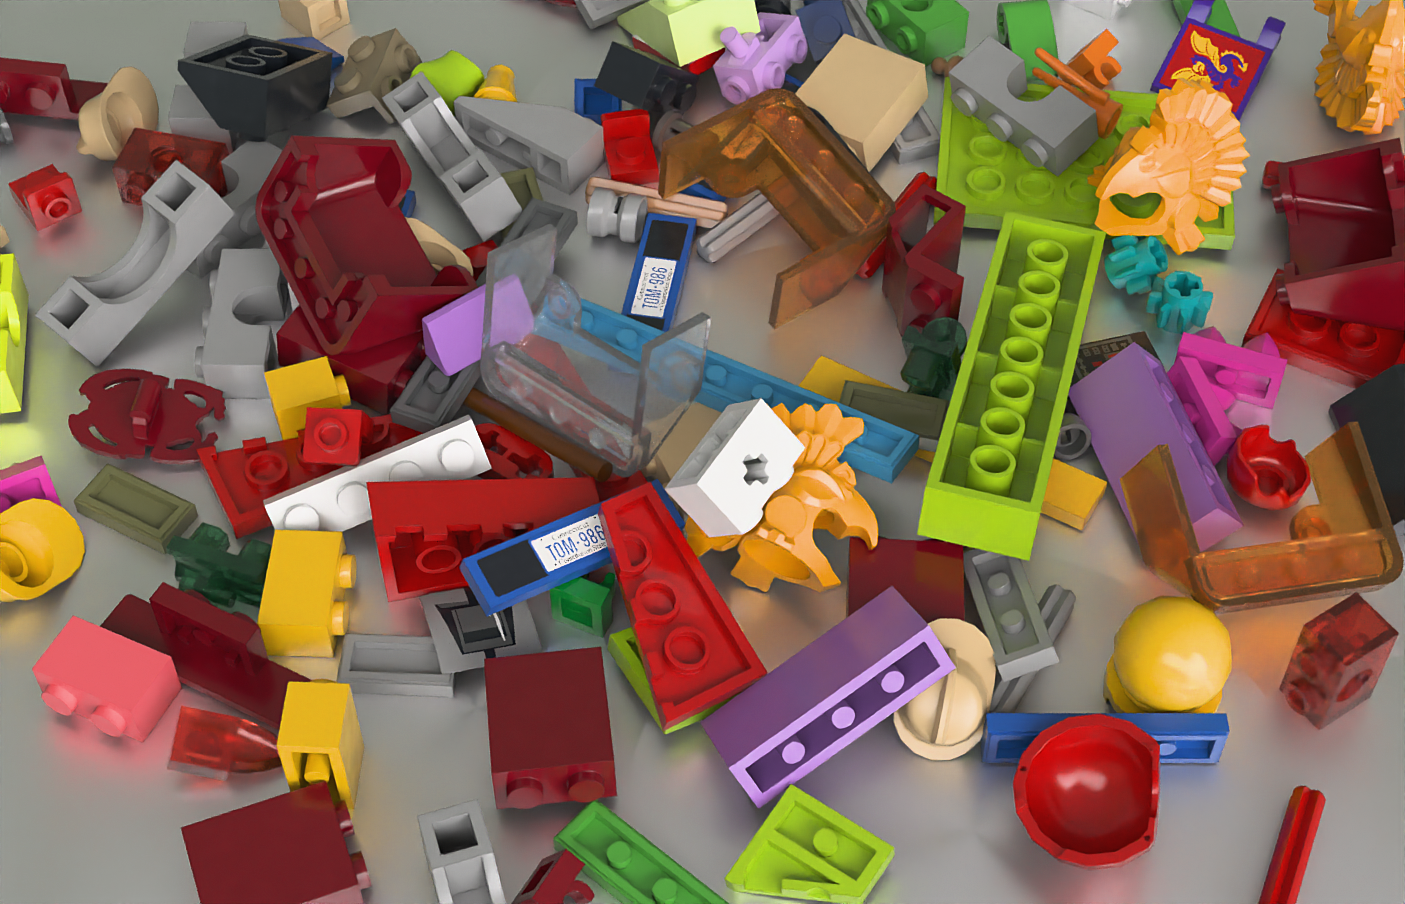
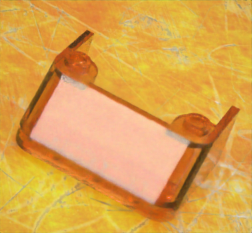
(804, 174)
(1333, 545)

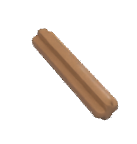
(705, 210)

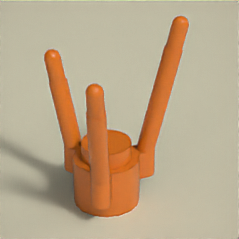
(1106, 109)

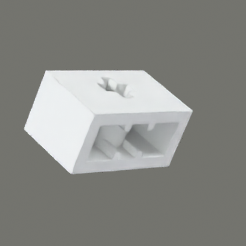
(736, 469)

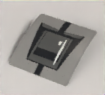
(467, 636)

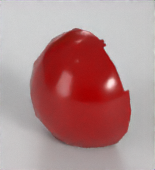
(1090, 791)

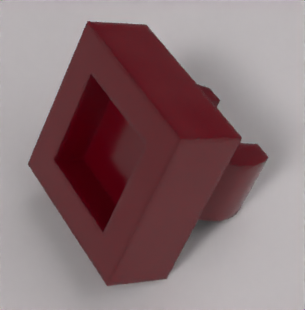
(554, 880)

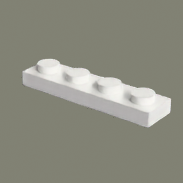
(341, 497)

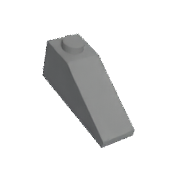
(549, 138)

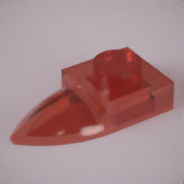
(220, 745)

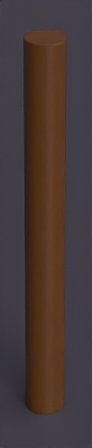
(539, 435)

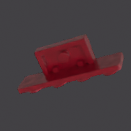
(43, 89)
(209, 649)

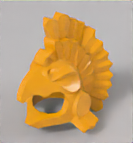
(1362, 64)
(1185, 156)
(813, 498)

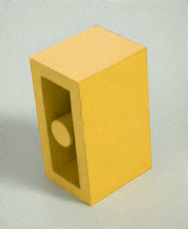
(305, 593)
(321, 738)

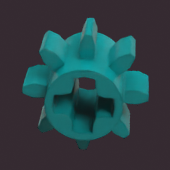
(1135, 263)
(1179, 302)

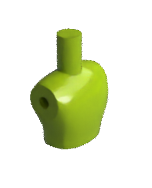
(452, 76)

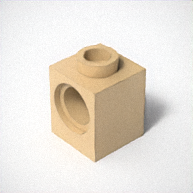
(315, 17)

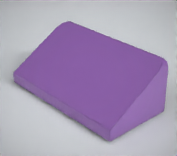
(455, 332)

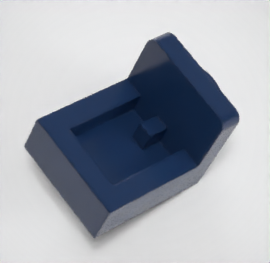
(823, 25)

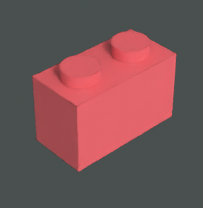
(107, 679)

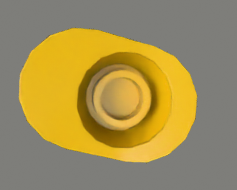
(37, 549)

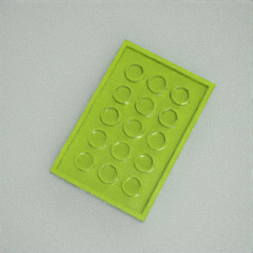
(998, 178)

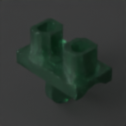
(933, 357)
(215, 573)

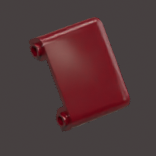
(1345, 235)
(347, 244)

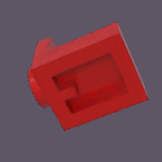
(629, 147)
(46, 196)
(336, 436)

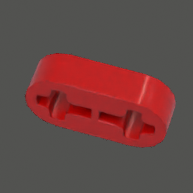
(512, 455)

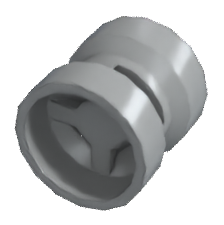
(617, 215)

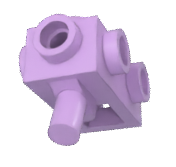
(759, 59)

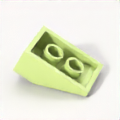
(688, 27)

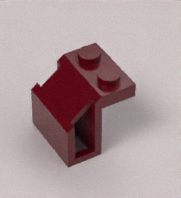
(921, 265)

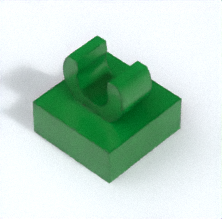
(585, 604)

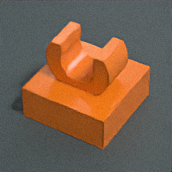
(1093, 61)

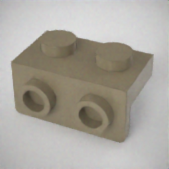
(372, 71)

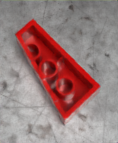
(434, 525)

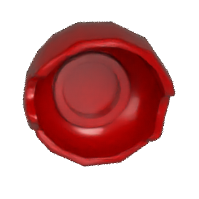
(1266, 470)

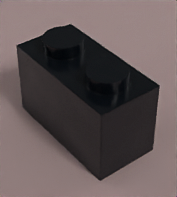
(646, 80)

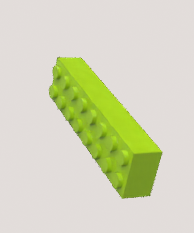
(1012, 388)

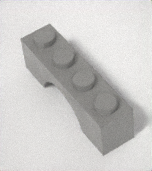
(453, 157)
(177, 225)
(460, 855)

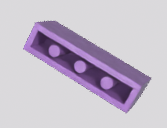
(1133, 410)
(827, 695)

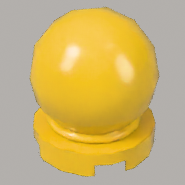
(1168, 659)

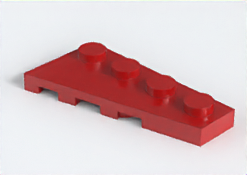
(264, 469)
(678, 618)

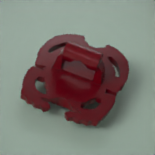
(145, 415)

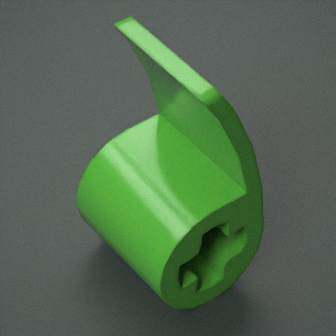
(1027, 27)

